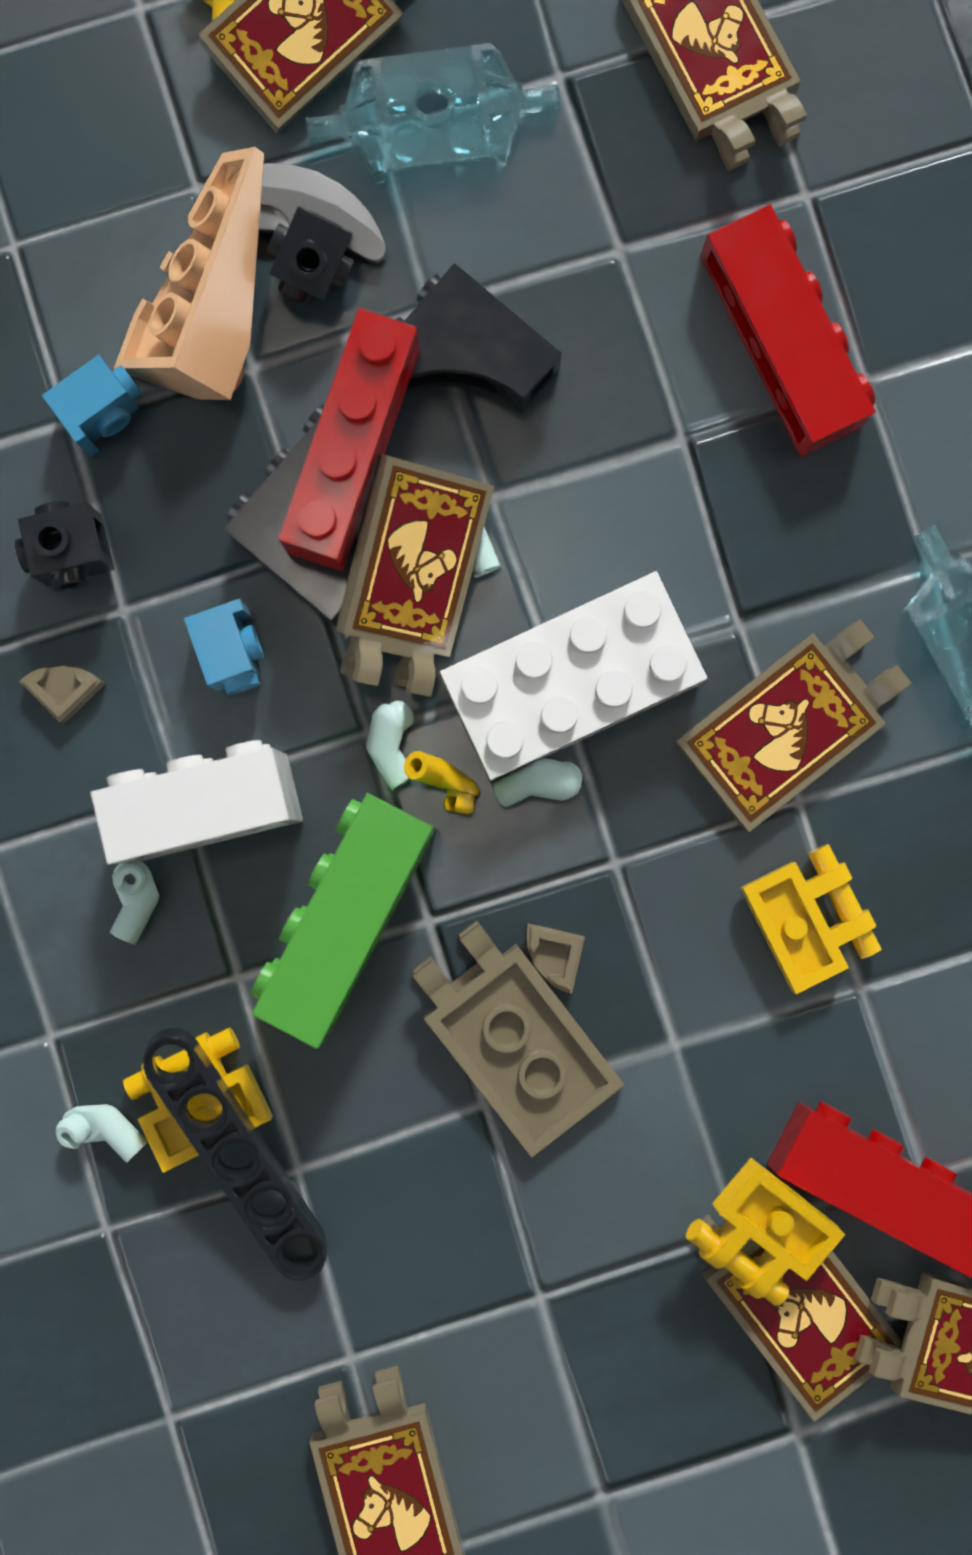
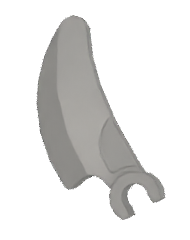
(290, 186)

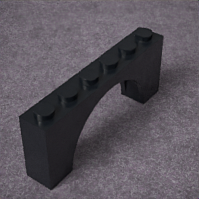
(463, 343)

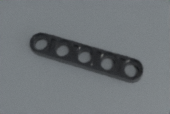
(235, 1126)

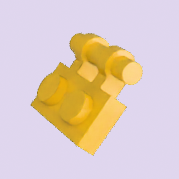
(795, 926)
(161, 1129)
(776, 1219)

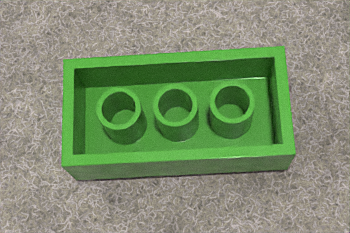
(343, 920)

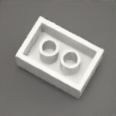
(195, 803)

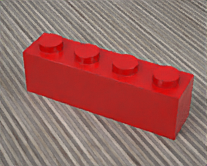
(787, 330)
(349, 439)
(877, 1183)

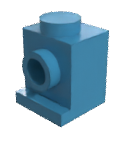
(94, 402)
(225, 647)

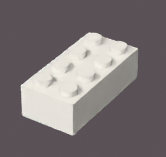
(573, 676)

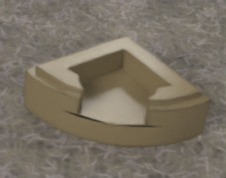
(62, 689)
(555, 954)

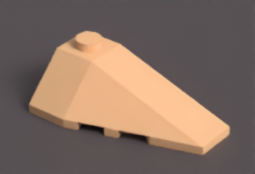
(202, 316)

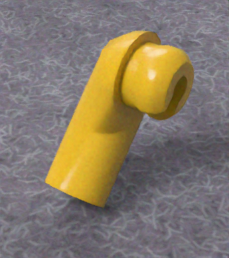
(443, 775)

